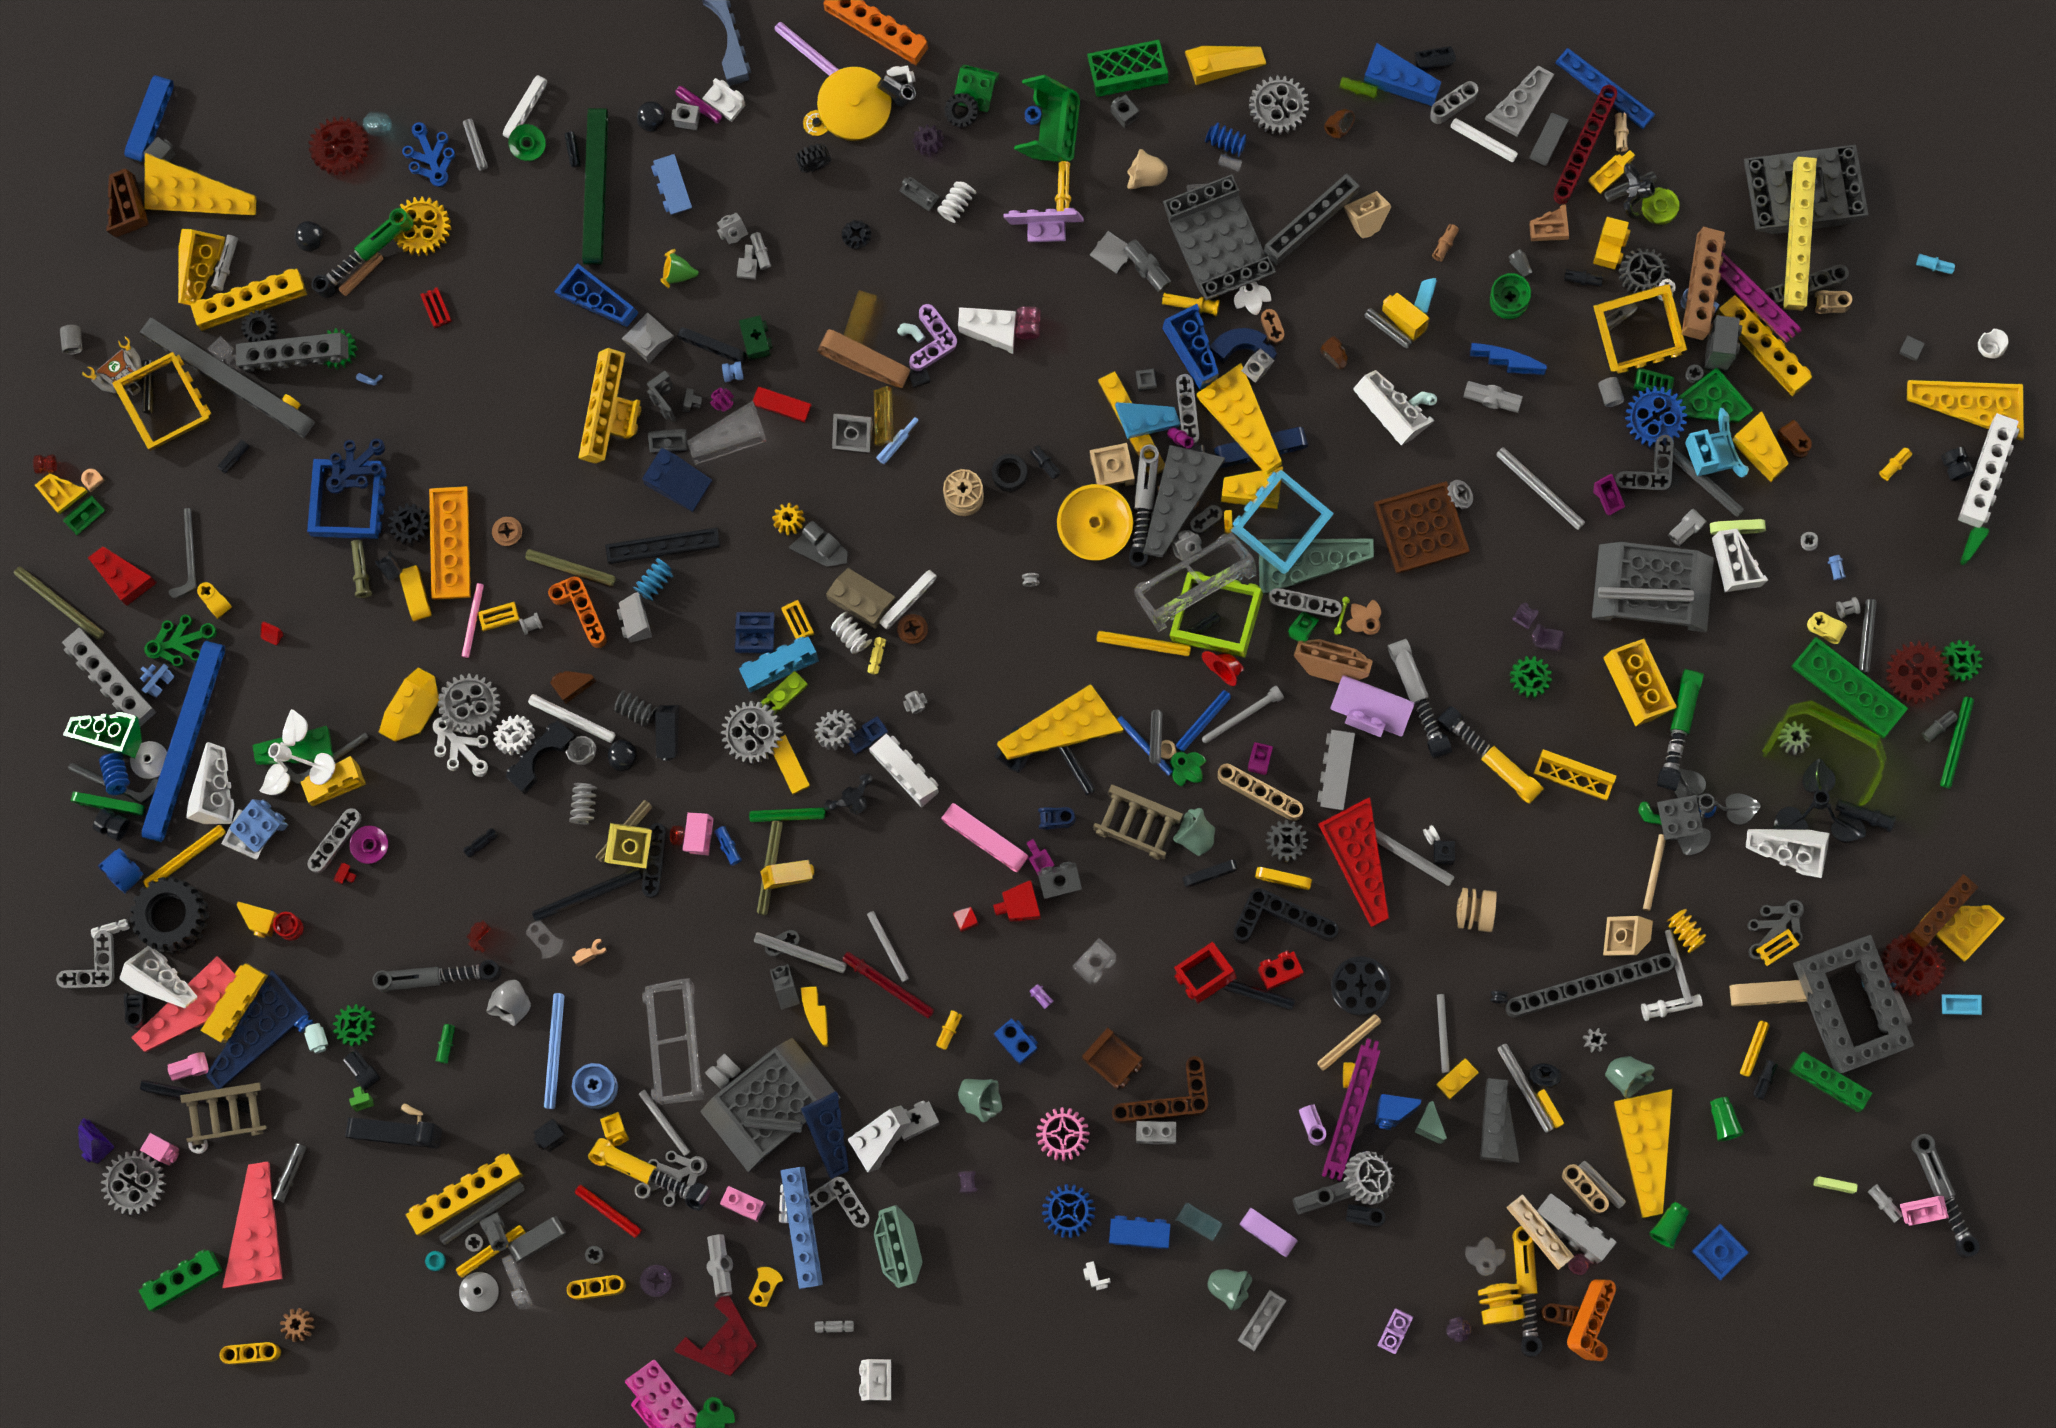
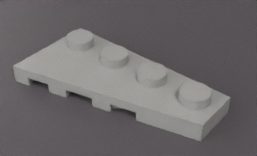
(1518, 106)

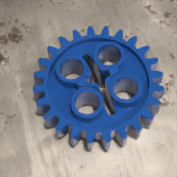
(1646, 402)

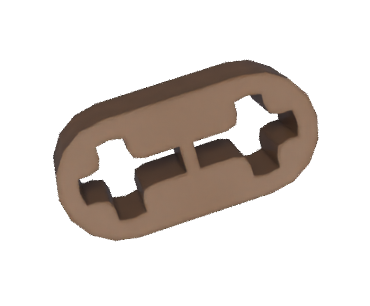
(1276, 325)

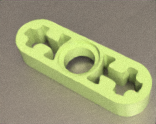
(1743, 526)

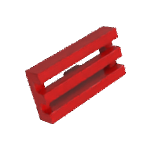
(430, 294)

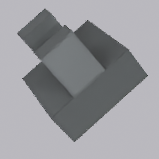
(691, 400)

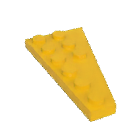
(181, 189)
(1237, 410)
(1068, 723)
(1645, 1135)

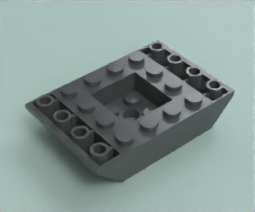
(1837, 193)

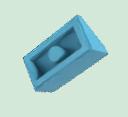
(1425, 294)

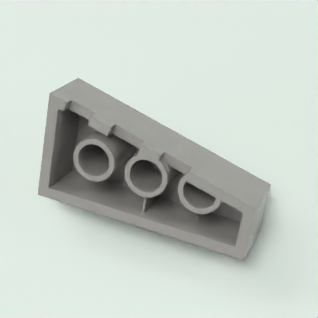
(1337, 769)
(1575, 1229)

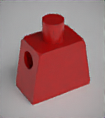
(1019, 903)

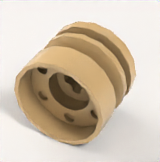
(963, 503)
(1476, 909)

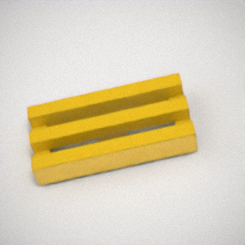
(790, 606)
(499, 623)
(1765, 955)
(1550, 1108)

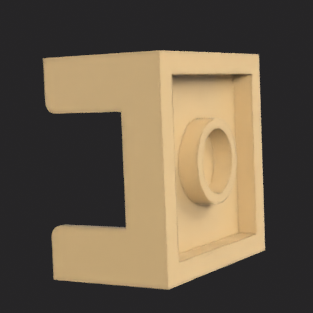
(1112, 465)

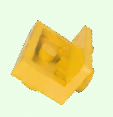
(625, 418)

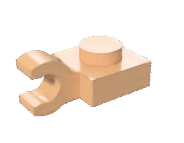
(585, 955)

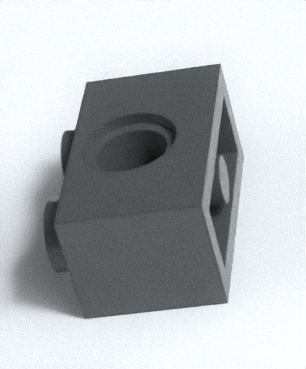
(1069, 884)

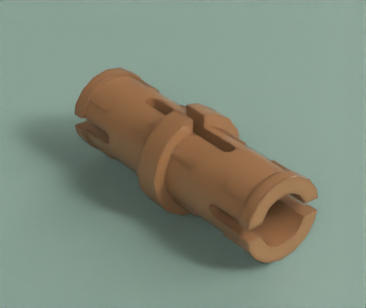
(1445, 242)

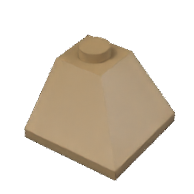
(1368, 214)
(1626, 935)

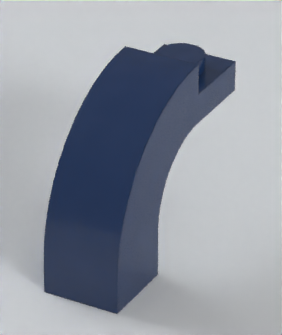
(1240, 339)

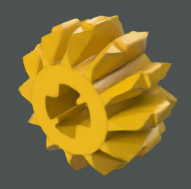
(793, 513)

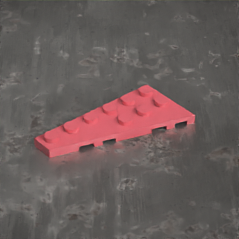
(175, 1020)
(255, 1243)

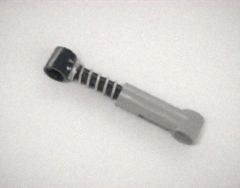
(1144, 503)
(1402, 657)

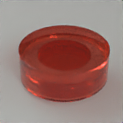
(677, 835)

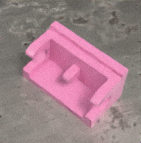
(698, 833)
(1924, 1210)

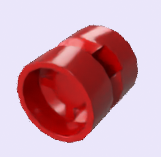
(288, 926)

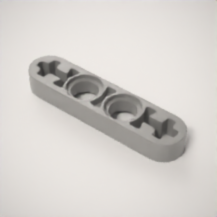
(1190, 409)
(1304, 604)
(332, 839)

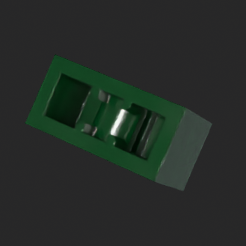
(755, 348)

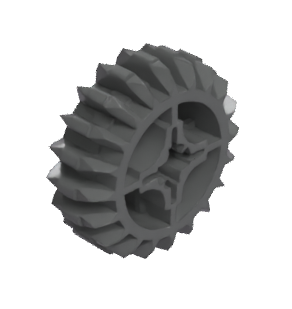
(1642, 257)

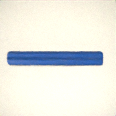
(1203, 720)

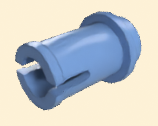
(1837, 567)

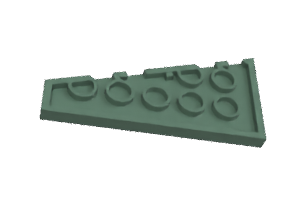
(1318, 559)

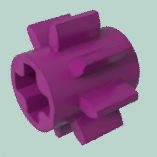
(722, 399)

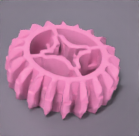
(1053, 1134)

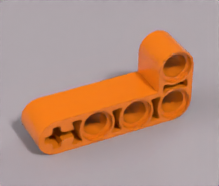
(584, 612)
(1590, 1319)

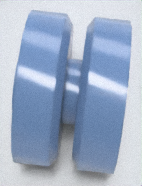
(606, 1086)

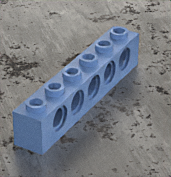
(801, 1227)

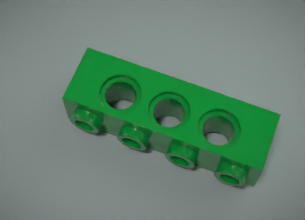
(1830, 1081)
(150, 1290)

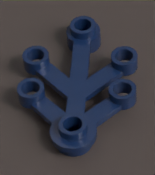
(354, 467)

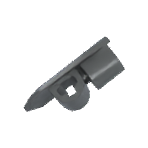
(819, 546)

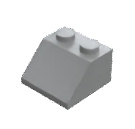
(634, 618)

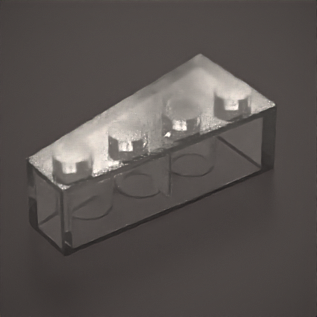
(728, 435)

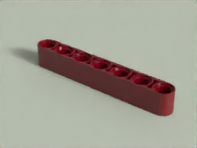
(1585, 136)

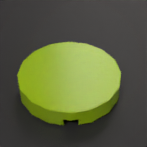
(1661, 207)

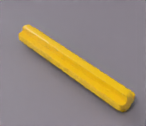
(487, 1253)

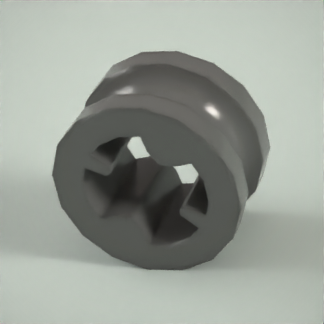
(1699, 371)
(592, 1260)

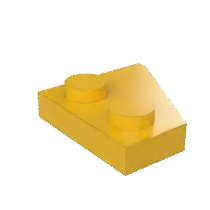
(59, 492)

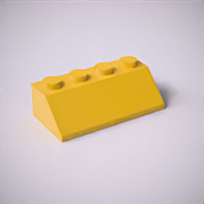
(1639, 682)

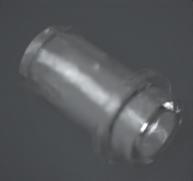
(1230, 162)

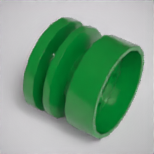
(1518, 290)

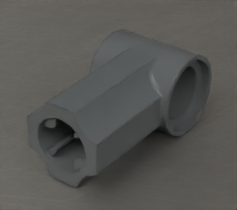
(494, 1229)

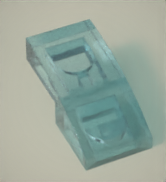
(1199, 1221)

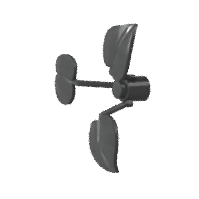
(1739, 809)

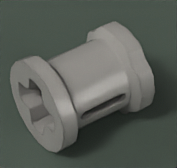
(1855, 607)
(531, 623)

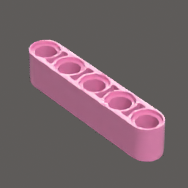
(984, 837)

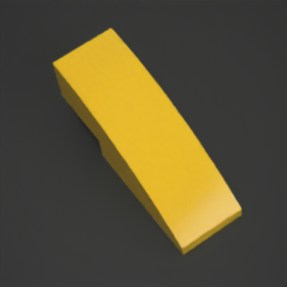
(816, 1014)

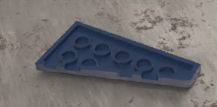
(261, 1026)

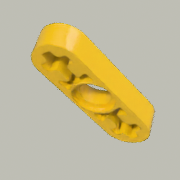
(1283, 878)

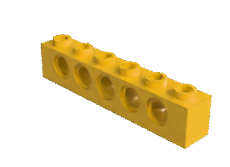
(241, 308)
(1765, 355)
(601, 405)
(510, 1173)

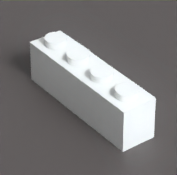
(1391, 407)
(904, 770)

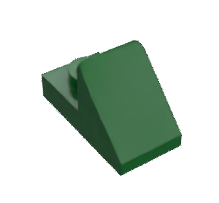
(1303, 627)

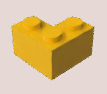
(1612, 238)

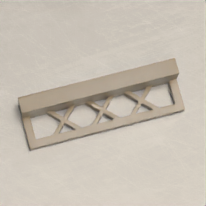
(1540, 1232)

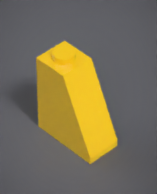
(1405, 316)
(786, 874)

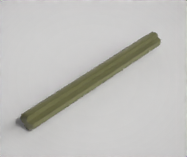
(59, 603)

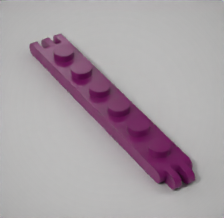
(1757, 299)
(1351, 1110)

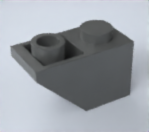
(784, 986)

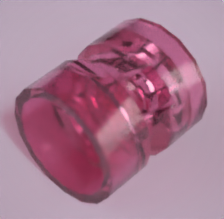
(1027, 324)

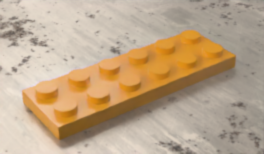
(449, 543)

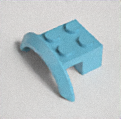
(1715, 451)

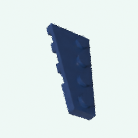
(826, 1129)

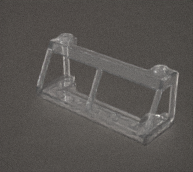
(1244, 567)
(688, 990)

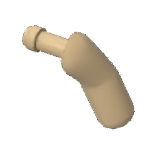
(412, 1111)

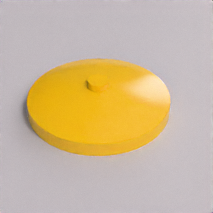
(853, 104)
(1095, 522)

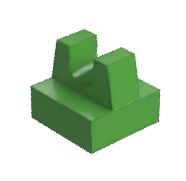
(361, 1100)

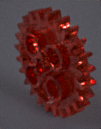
(337, 130)
(1904, 683)
(1928, 976)

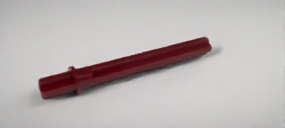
(887, 984)

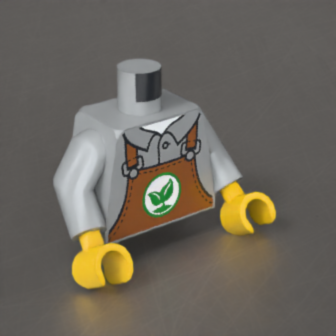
(117, 367)

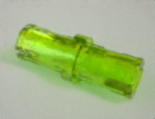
(1358, 87)

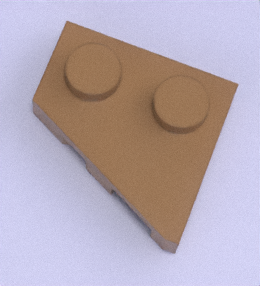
(1550, 226)

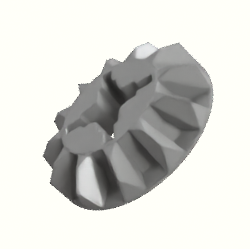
(1466, 497)

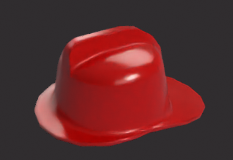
(1224, 666)

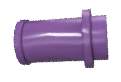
(1041, 996)

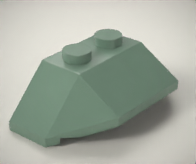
(897, 1247)

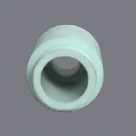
(316, 1038)

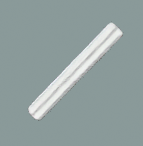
(1484, 140)

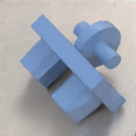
(162, 673)

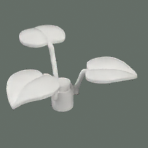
(276, 777)

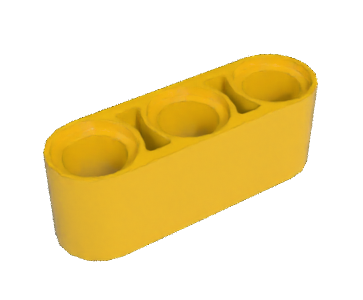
(415, 593)
(586, 1287)
(241, 1350)

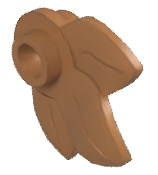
(1362, 616)

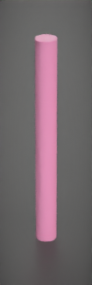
(472, 620)

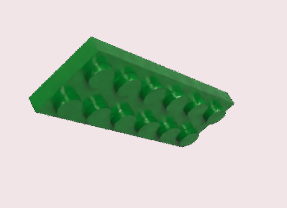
(1849, 687)

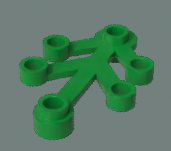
(177, 641)

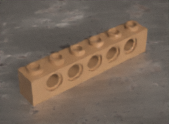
(1692, 325)

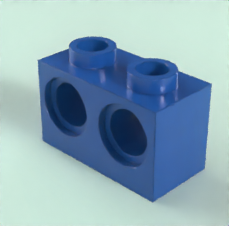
(1012, 1044)

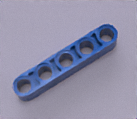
(149, 117)

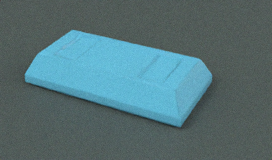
(1962, 1004)

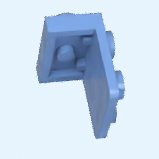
(257, 824)

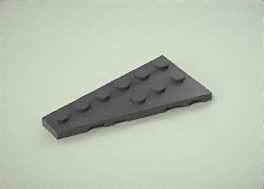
(1181, 487)

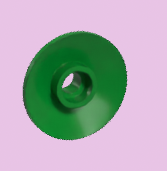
(526, 133)

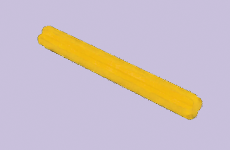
(1143, 643)
(186, 855)

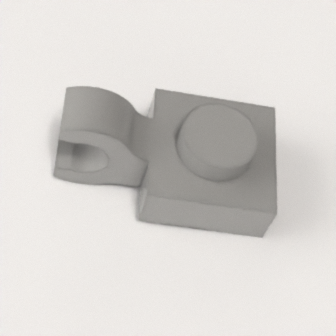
(747, 266)

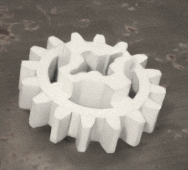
(514, 735)

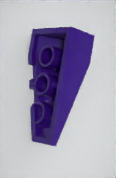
(92, 1142)

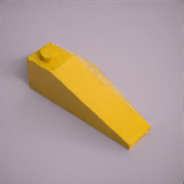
(1216, 62)

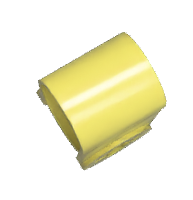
(1828, 627)

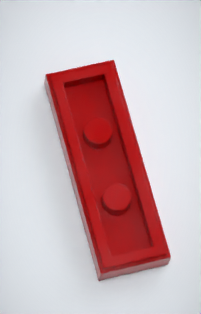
(781, 404)

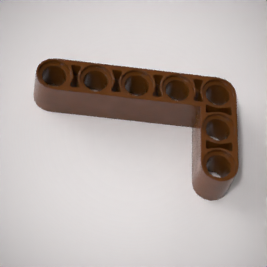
(1169, 1103)

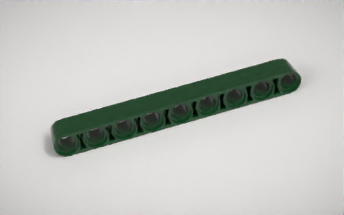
(595, 186)

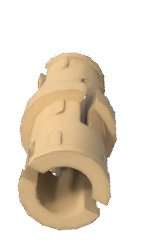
(1621, 132)

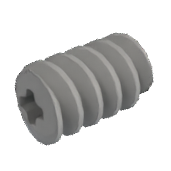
(583, 802)

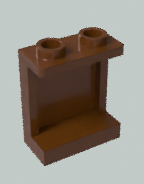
(1112, 1059)

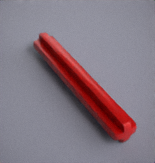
(608, 1211)

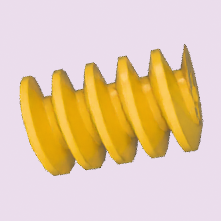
(1687, 930)

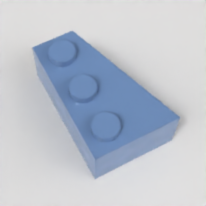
(671, 184)

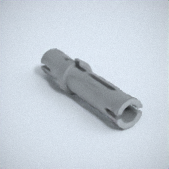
(222, 270)

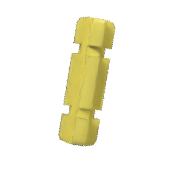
(876, 656)

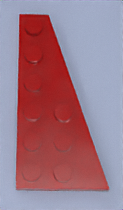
(1355, 847)

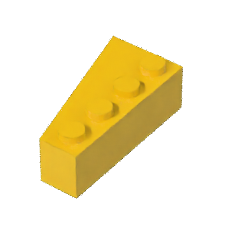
(234, 1003)

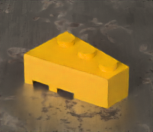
(1243, 487)

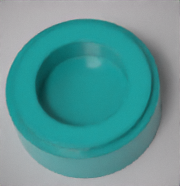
(435, 1261)

